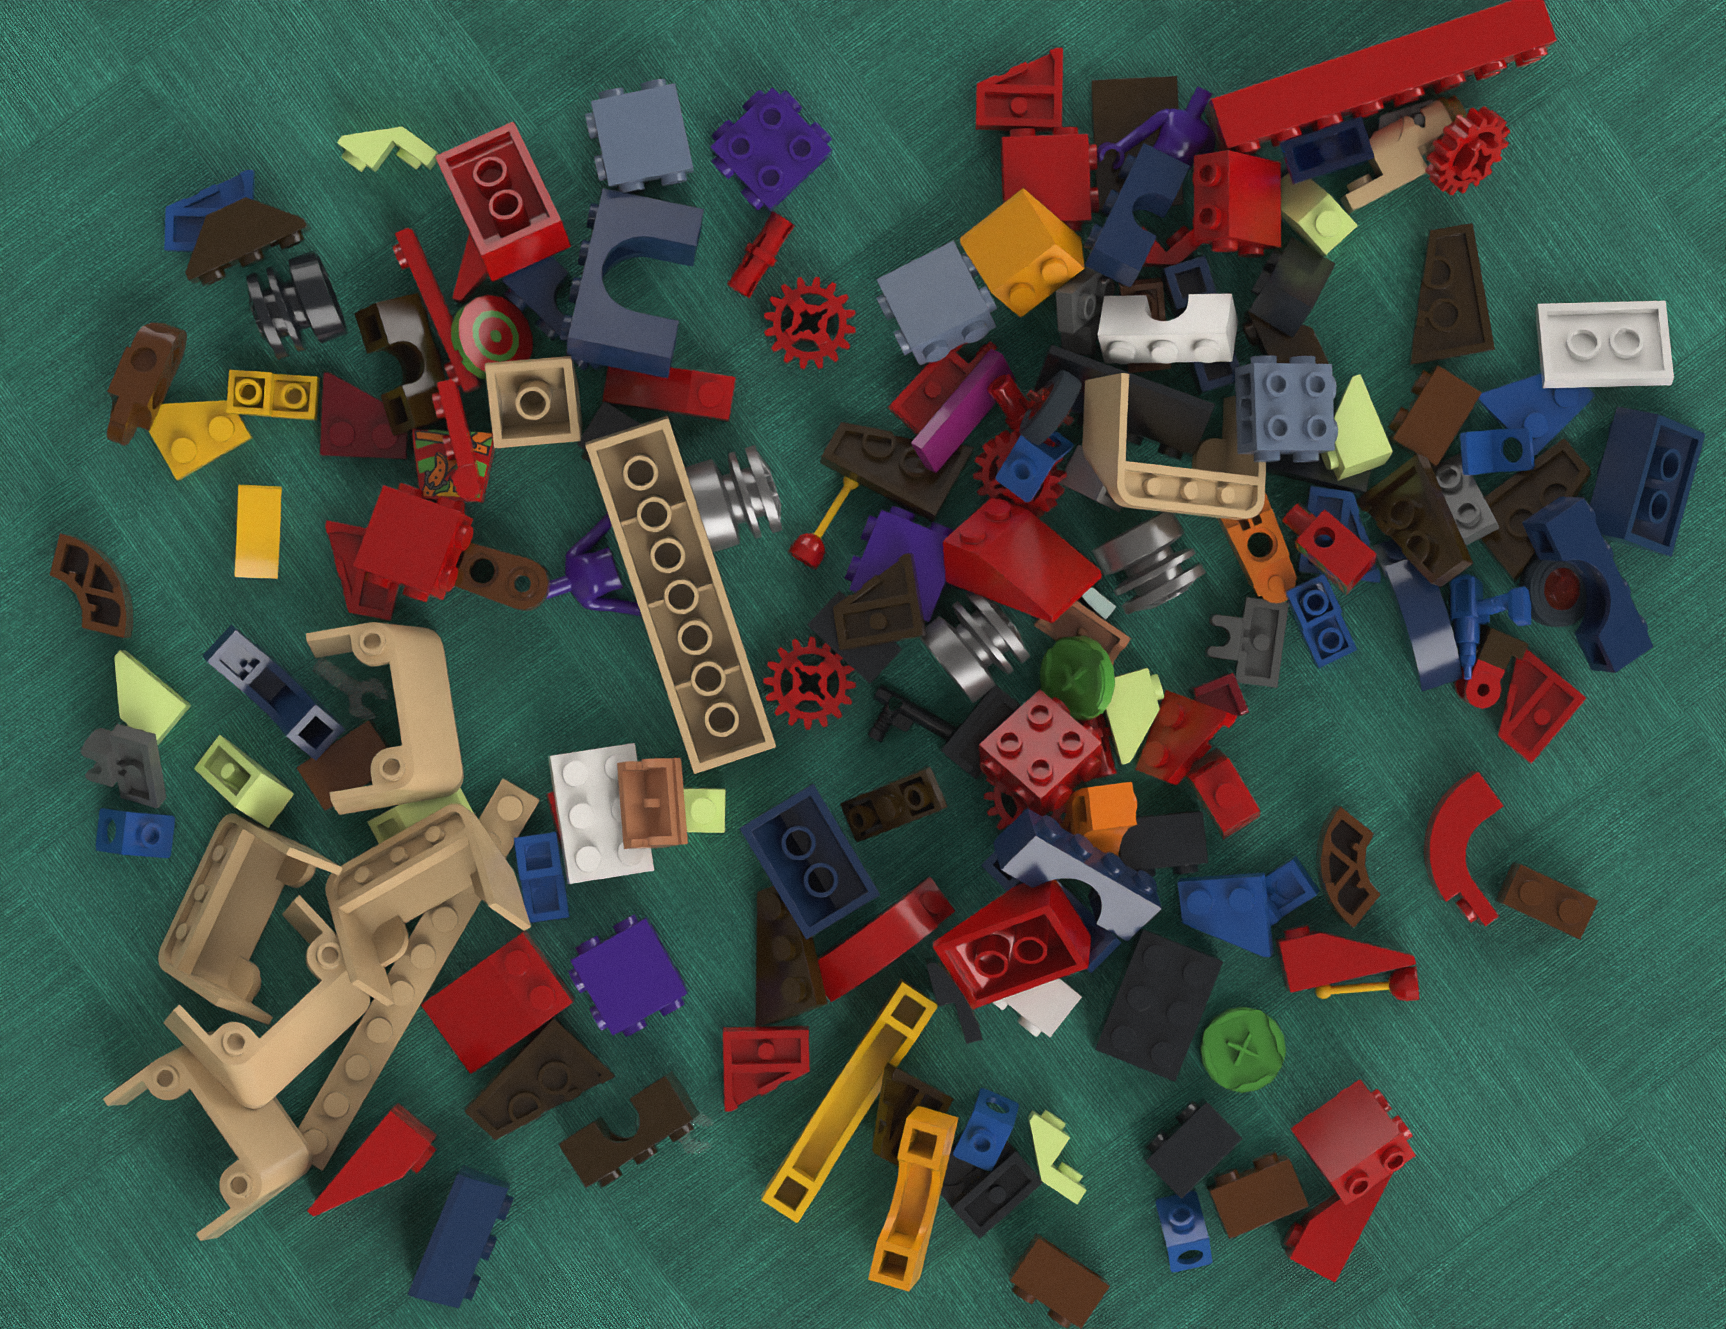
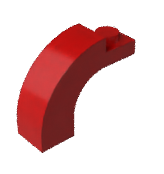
(1446, 840)
(883, 939)

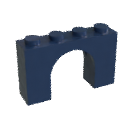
(626, 229)

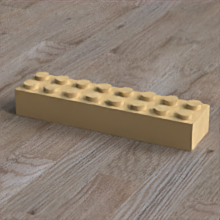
(680, 594)

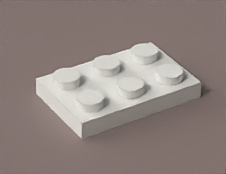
(1604, 344)
(590, 814)

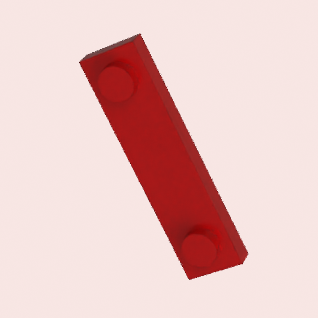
(410, 254)

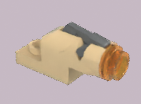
(1399, 148)

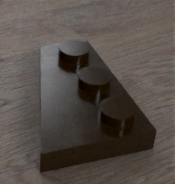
(893, 467)
(1555, 475)
(1419, 520)
(785, 964)

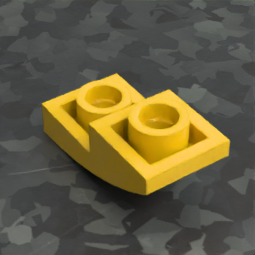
(272, 395)
(257, 531)

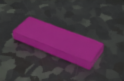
(960, 413)

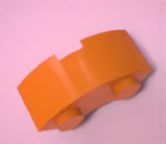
(1102, 814)

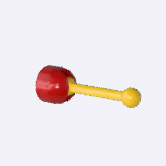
(809, 547)
(1401, 984)

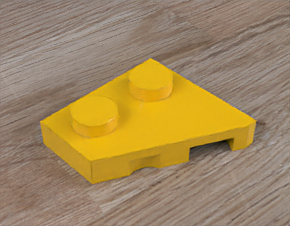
(196, 434)

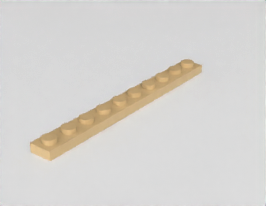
(409, 983)

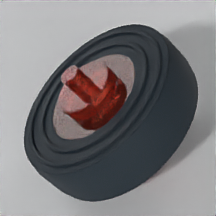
(1050, 407)
(1555, 592)

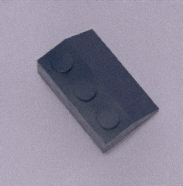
(1645, 480)
(809, 861)
(461, 1238)

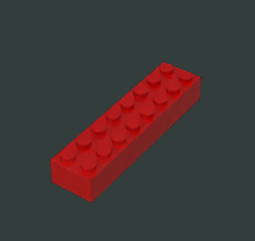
(1381, 74)

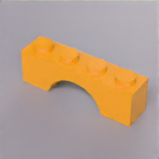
(911, 1216)

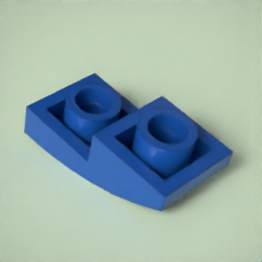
(1320, 620)

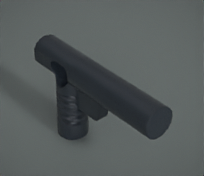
(905, 716)

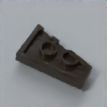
(1451, 300)
(538, 1078)

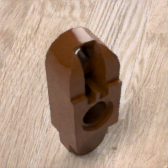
(144, 379)
(503, 584)

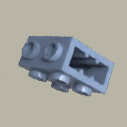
(640, 137)
(936, 304)
(1285, 408)

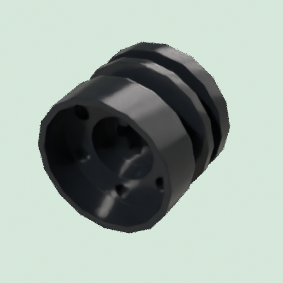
(296, 305)

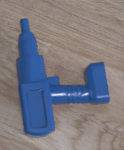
(1470, 611)

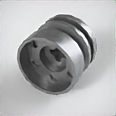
(734, 498)
(1149, 562)
(975, 645)

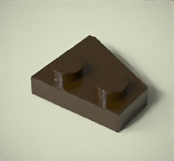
(883, 609)
(898, 1098)

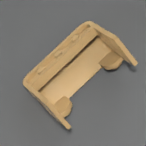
(1216, 486)
(430, 753)
(408, 878)
(229, 909)
(263, 1066)
(263, 1138)

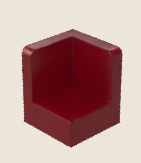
(1222, 694)

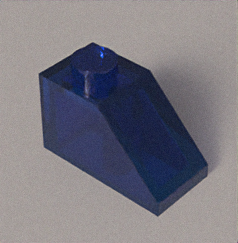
(1327, 151)

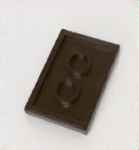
(1118, 110)

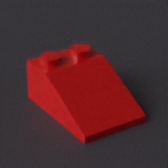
(503, 201)
(1017, 561)
(1015, 944)
(498, 1002)
(386, 1155)

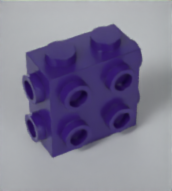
(769, 148)
(896, 535)
(627, 976)

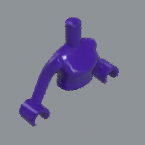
(1181, 133)
(592, 575)

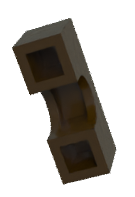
(403, 331)
(599, 1152)

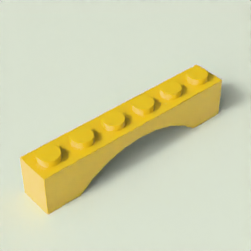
(848, 1101)

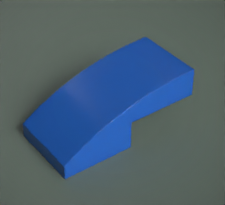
(542, 877)
(1288, 889)

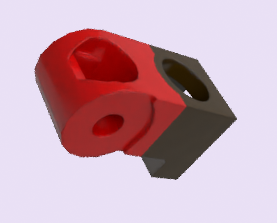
(1490, 664)

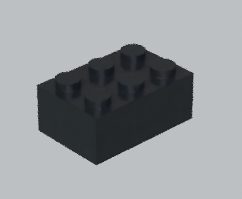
(1157, 1004)

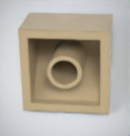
(534, 402)

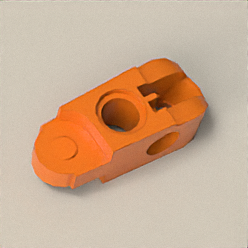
(1267, 574)

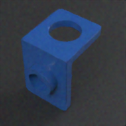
(1484, 451)
(1030, 464)
(136, 833)
(986, 1130)
(1184, 1230)

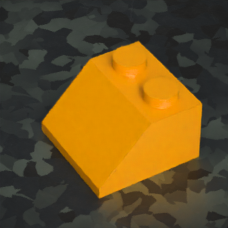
(1023, 252)

